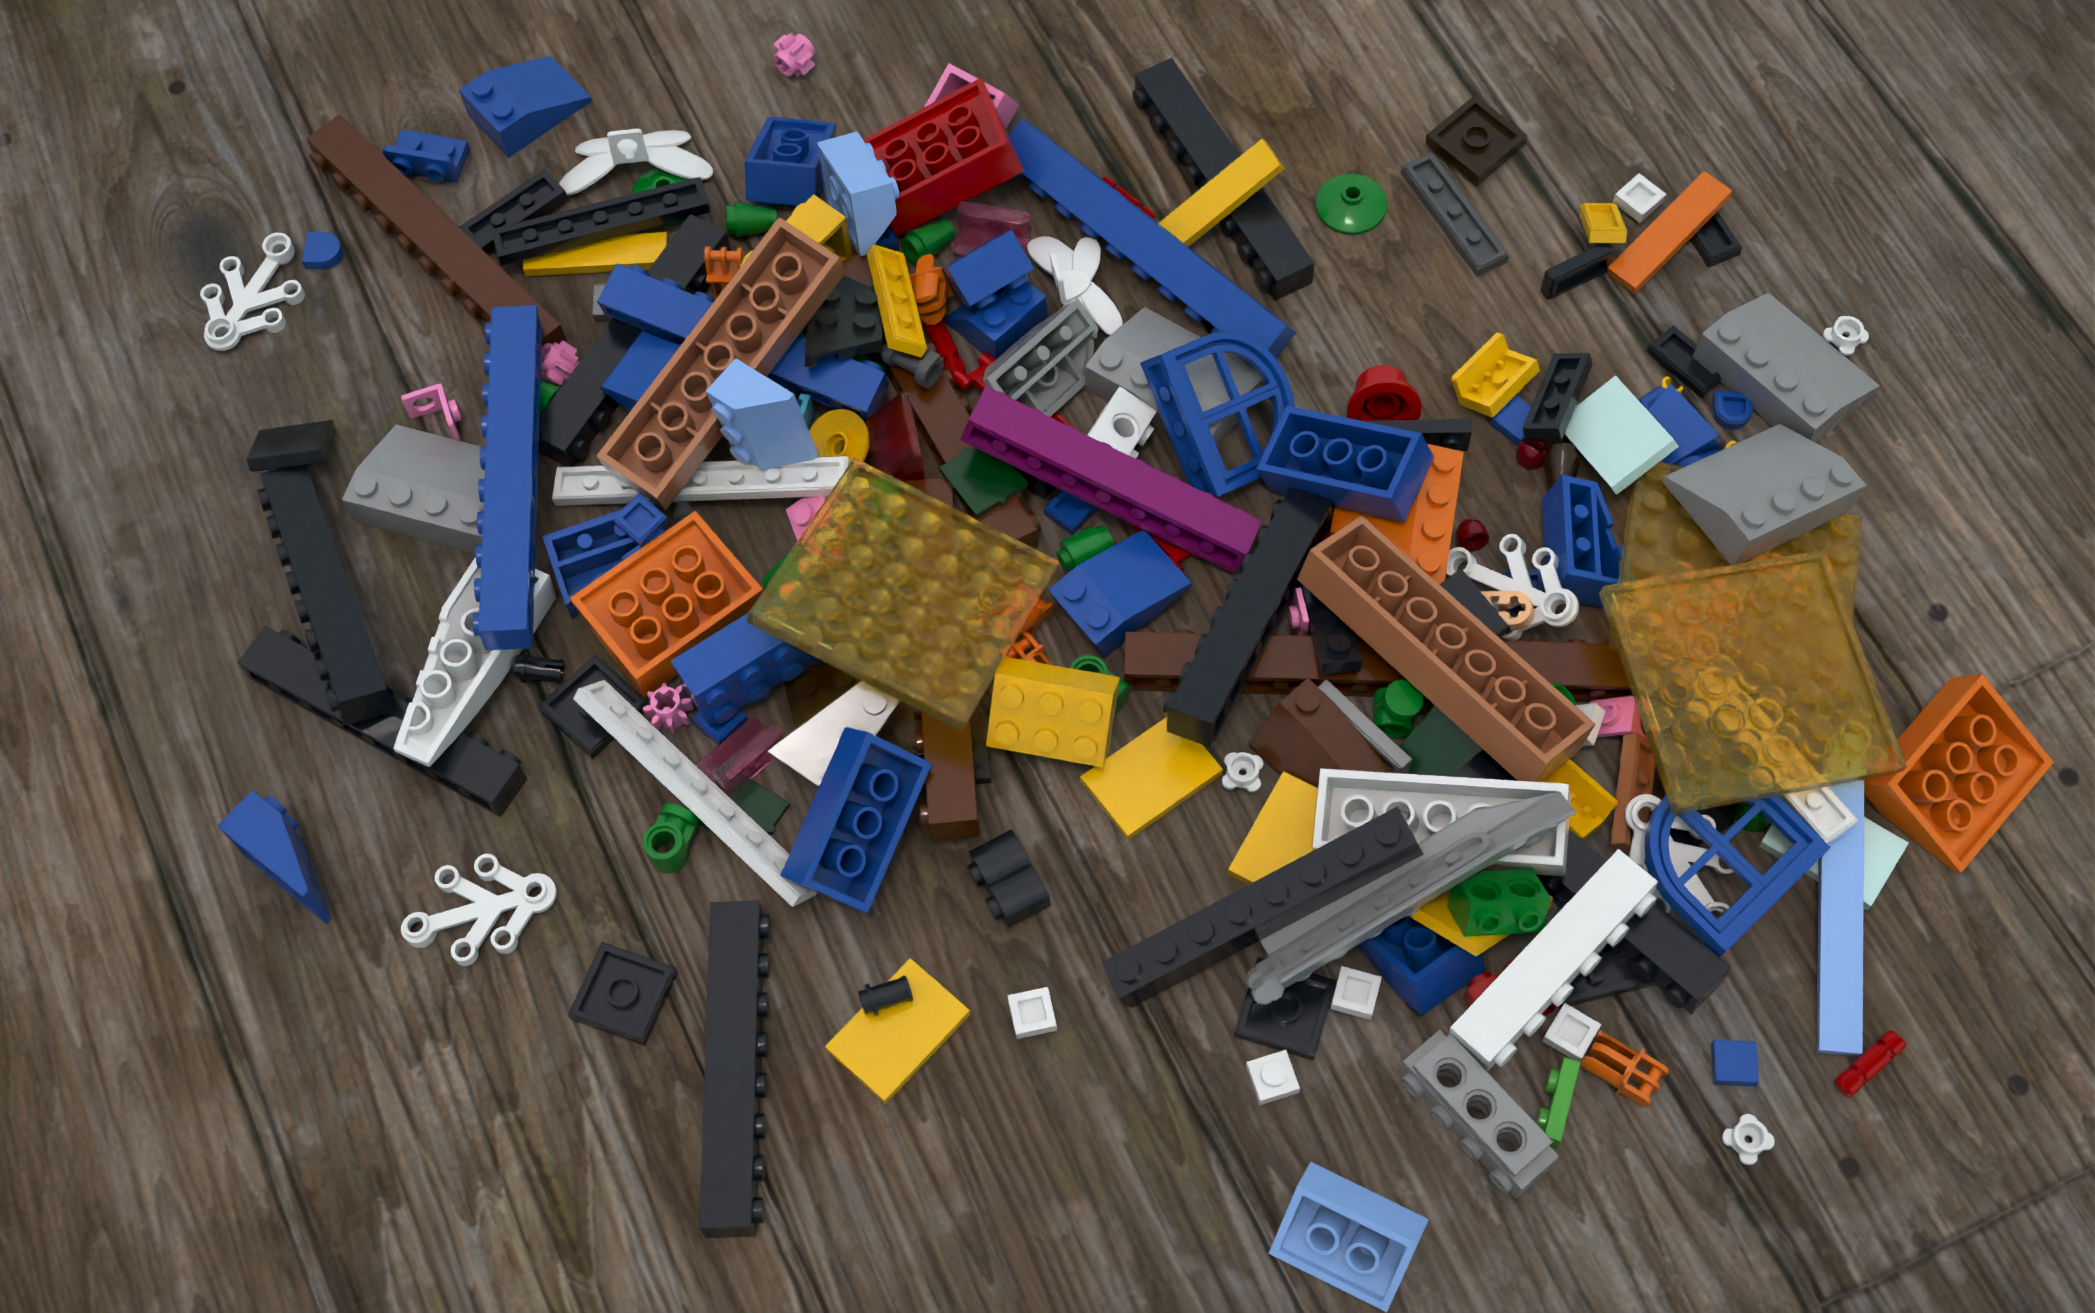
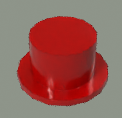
(1383, 395)

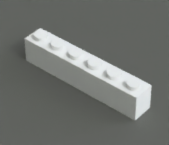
(1554, 960)

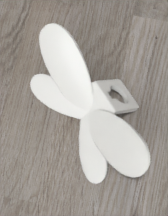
(632, 146)
(1074, 276)

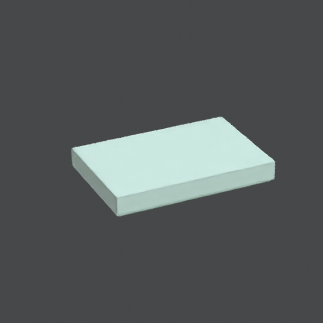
(1618, 435)
(1881, 855)

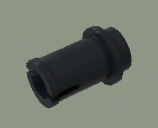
(538, 668)
(885, 995)

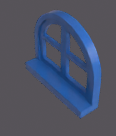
(1189, 424)
(1763, 890)

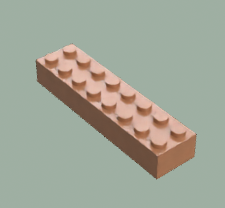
(749, 321)
(1445, 652)

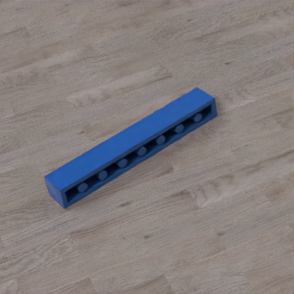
(673, 313)

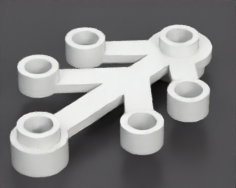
(250, 297)
(1545, 602)
(1679, 853)
(484, 909)

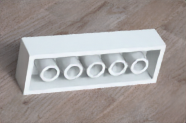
(1431, 803)

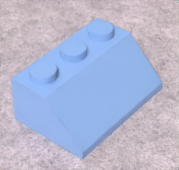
(858, 188)
(760, 418)
(1348, 1236)

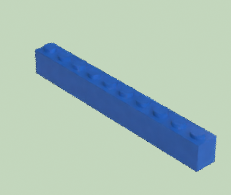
(1144, 241)
(510, 479)

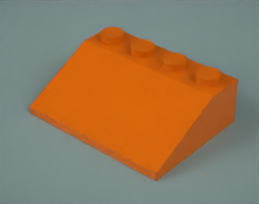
(1429, 525)
(666, 601)
(1963, 772)

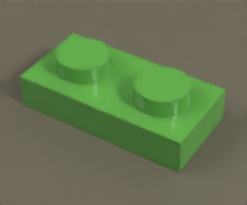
(1561, 1087)

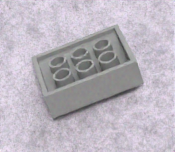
(1149, 335)
(1783, 368)
(420, 488)
(1765, 491)

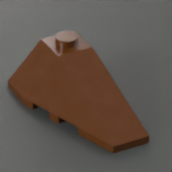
(1313, 734)

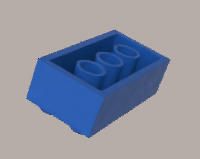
(1346, 461)
(736, 669)
(856, 819)

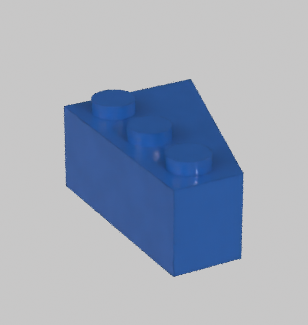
(1581, 536)
(587, 552)

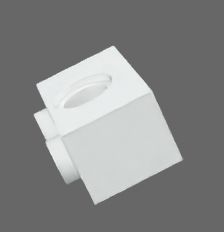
(1124, 423)

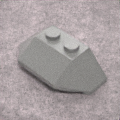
(1047, 361)

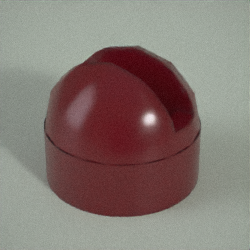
(1529, 455)
(1472, 535)

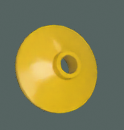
(840, 429)

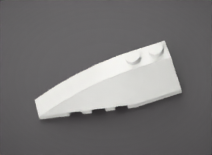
(458, 672)

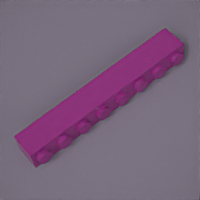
(1110, 480)

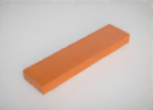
(1669, 232)

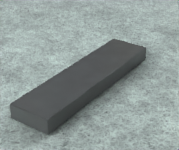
(1454, 214)

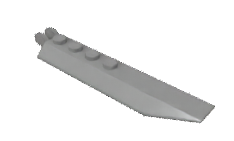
(1447, 860)

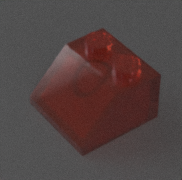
(895, 440)

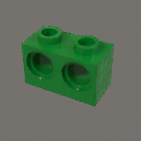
(1500, 903)

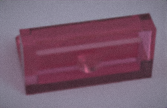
(983, 222)
(741, 755)

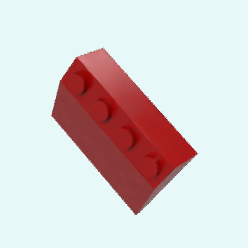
(945, 155)

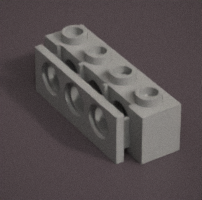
(1477, 1090)

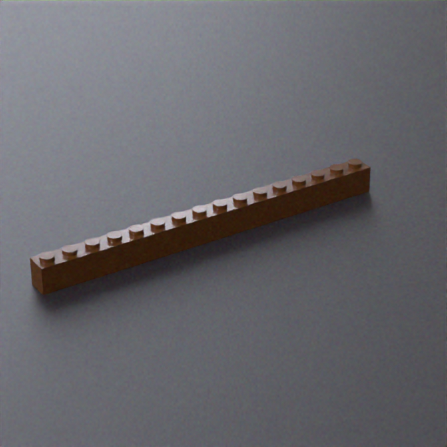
(1157, 659)

